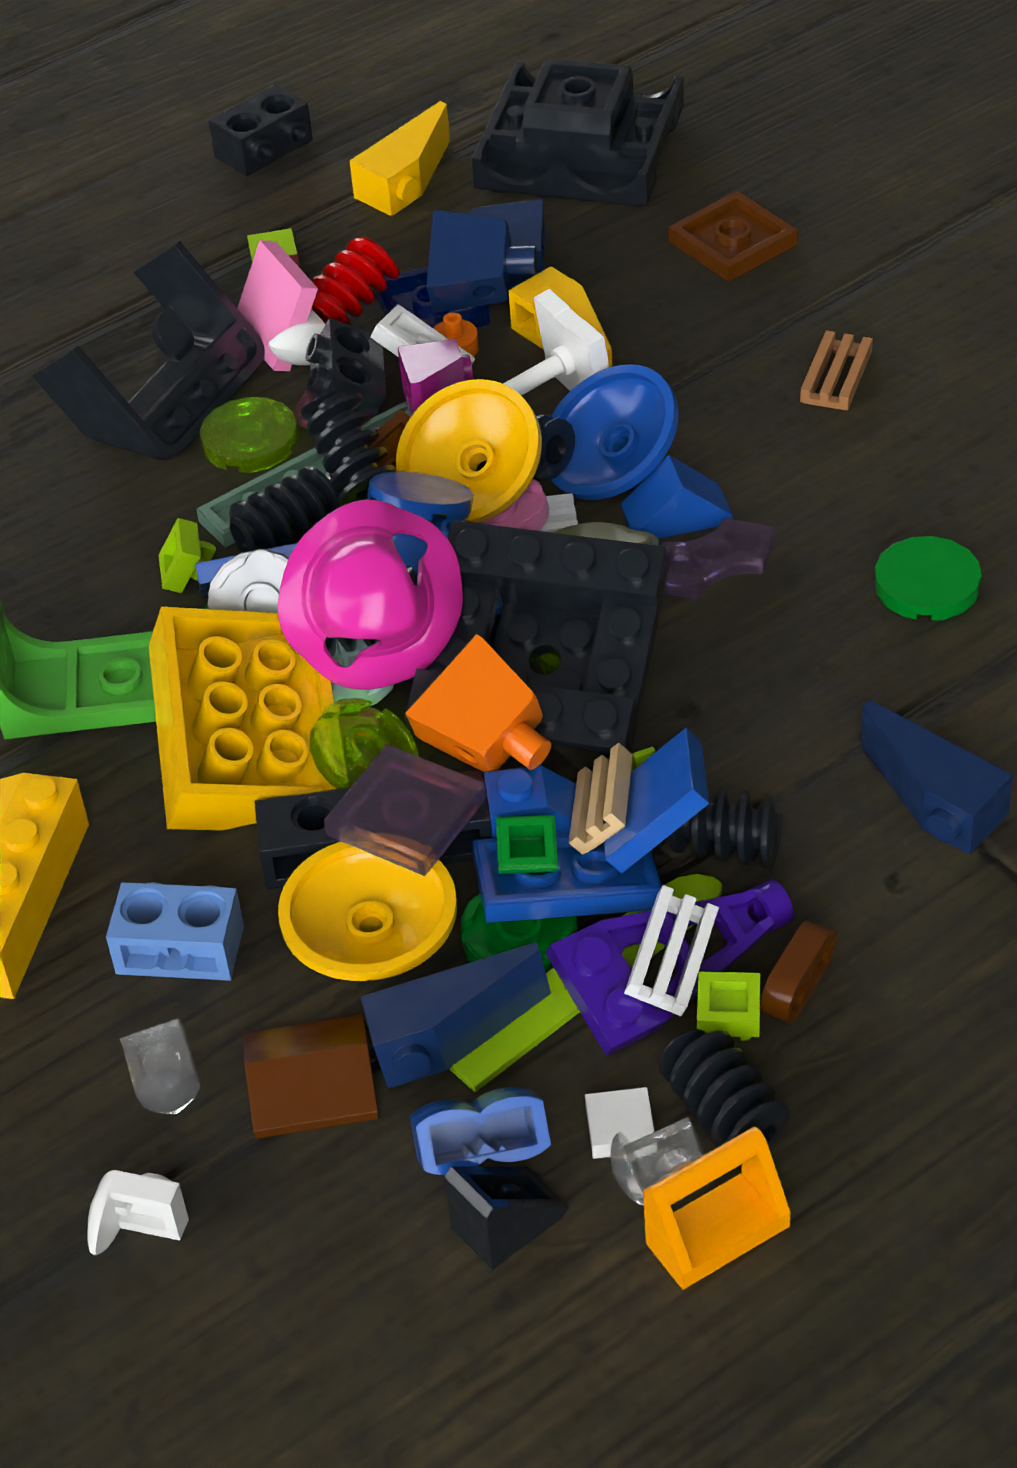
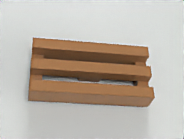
(842, 349)

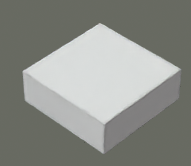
(617, 1112)

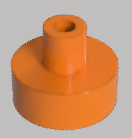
(463, 331)

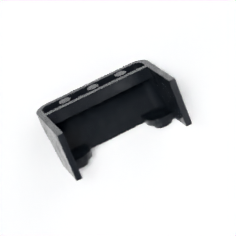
(208, 361)

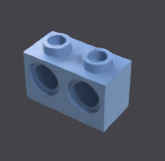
(175, 931)

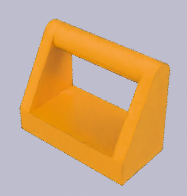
(722, 1221)

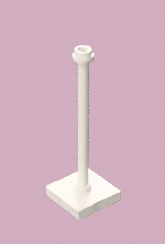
(569, 344)

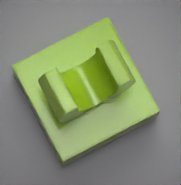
(181, 553)
(729, 1003)

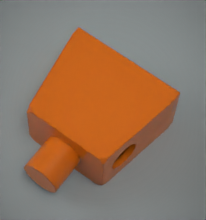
(481, 712)

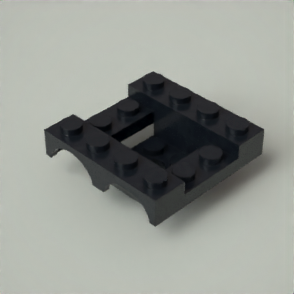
(557, 133)
(567, 598)

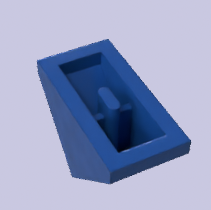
(675, 501)

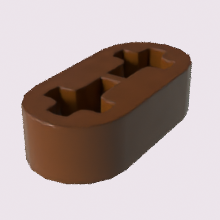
(798, 971)

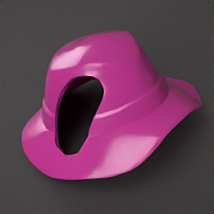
(355, 586)

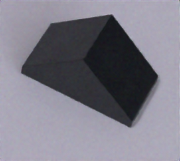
(499, 1209)

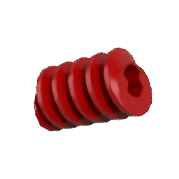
(351, 280)

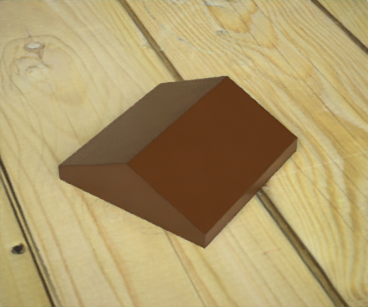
(309, 1076)

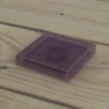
(405, 809)

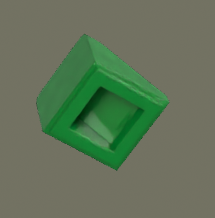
(526, 844)

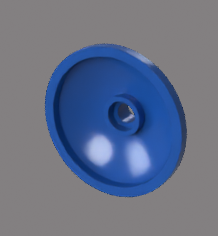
(621, 430)

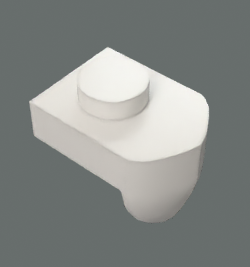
(293, 342)
(135, 1203)

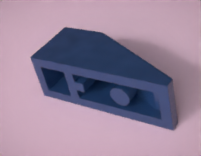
(939, 783)
(447, 1015)

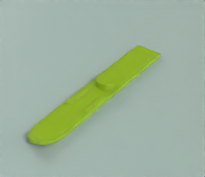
(558, 1007)

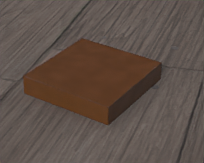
(733, 236)

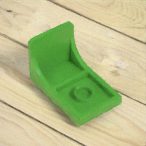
(72, 683)

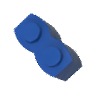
(498, 1125)

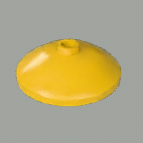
(469, 426)
(364, 914)

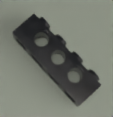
(295, 829)

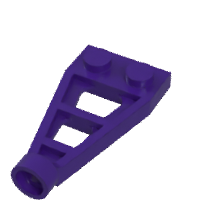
(598, 974)

